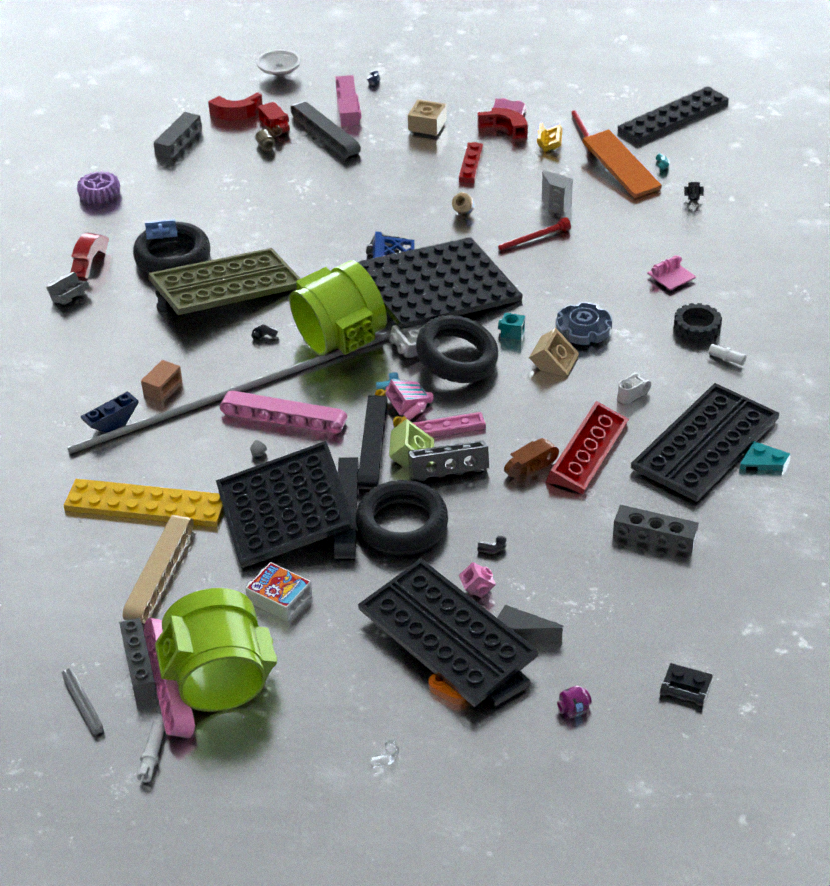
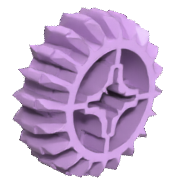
(98, 187)

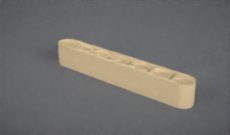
(158, 568)

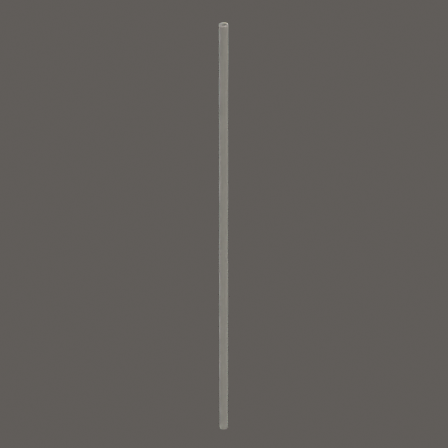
(215, 397)

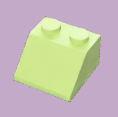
(407, 438)

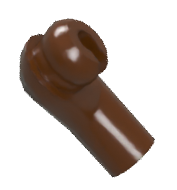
(274, 132)

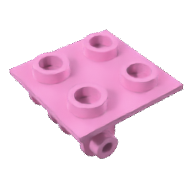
(671, 273)

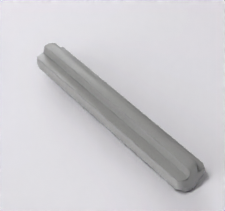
(82, 701)

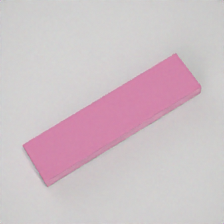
(452, 424)

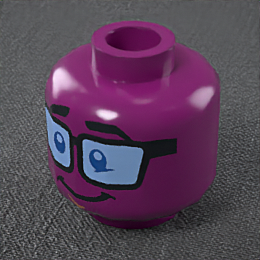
(574, 701)

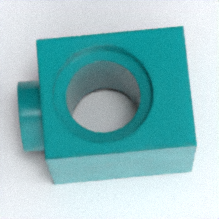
(512, 326)

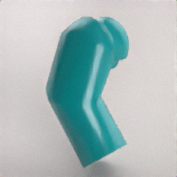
(664, 161)

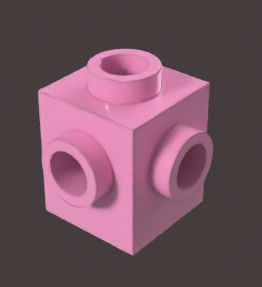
(477, 580)

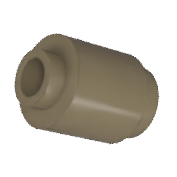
(265, 140)

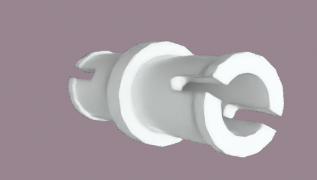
(727, 354)

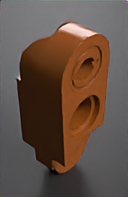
(531, 458)

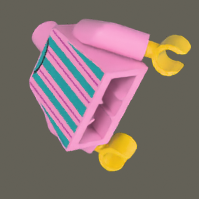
(407, 398)

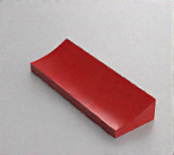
(587, 448)

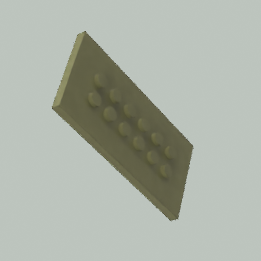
(224, 280)

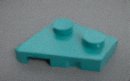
(765, 458)

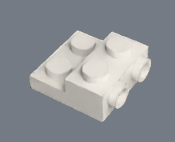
(406, 339)

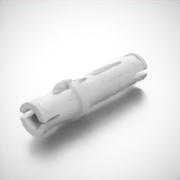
(149, 757)

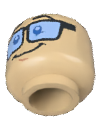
(463, 203)

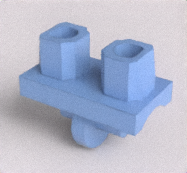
(161, 229)

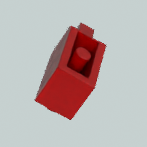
(272, 114)

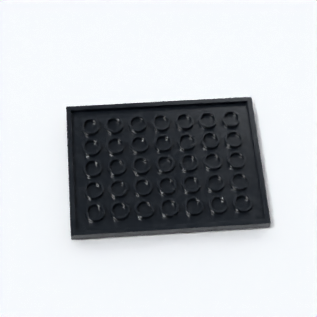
(439, 282)

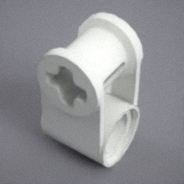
(632, 388)

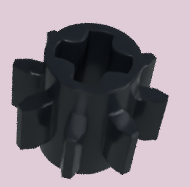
(694, 191)

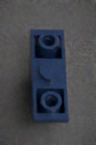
(111, 414)

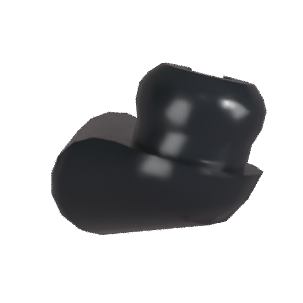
(263, 330)
(493, 548)

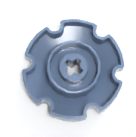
(584, 323)

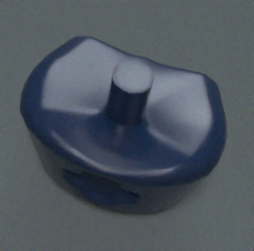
(374, 77)

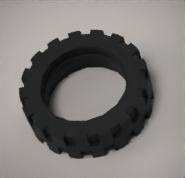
(697, 333)

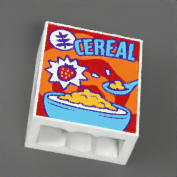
(279, 591)

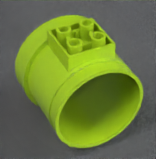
(338, 308)
(215, 649)

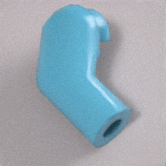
(382, 385)

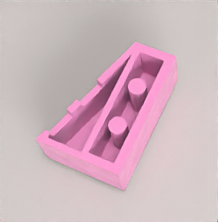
(347, 101)

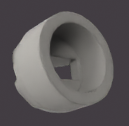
(258, 448)

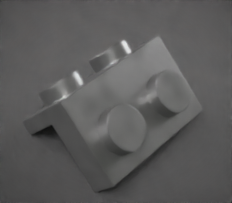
(67, 288)

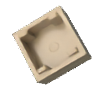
(427, 117)

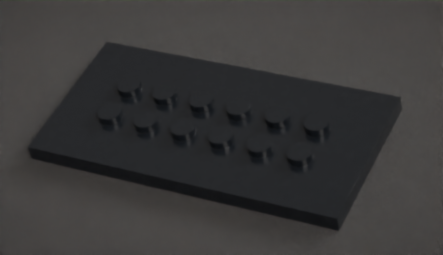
(705, 441)
(448, 631)

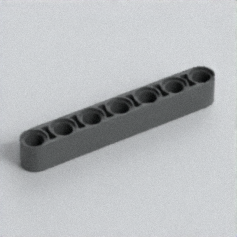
(325, 129)

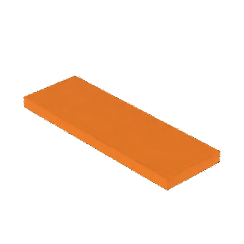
(622, 163)

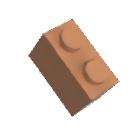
(161, 380)

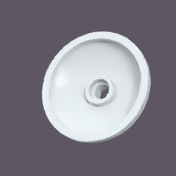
(278, 62)

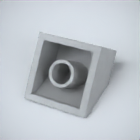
(557, 192)

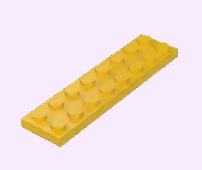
(143, 502)

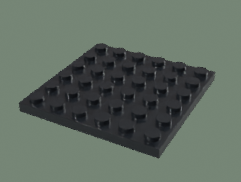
(285, 504)

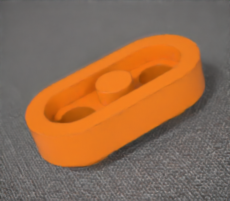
(443, 690)

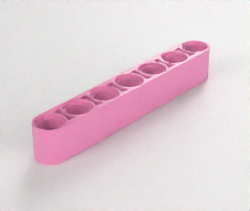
(283, 412)
(175, 713)

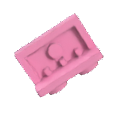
(517, 106)

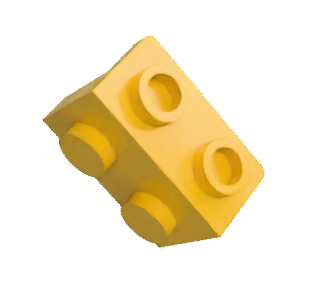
(549, 138)

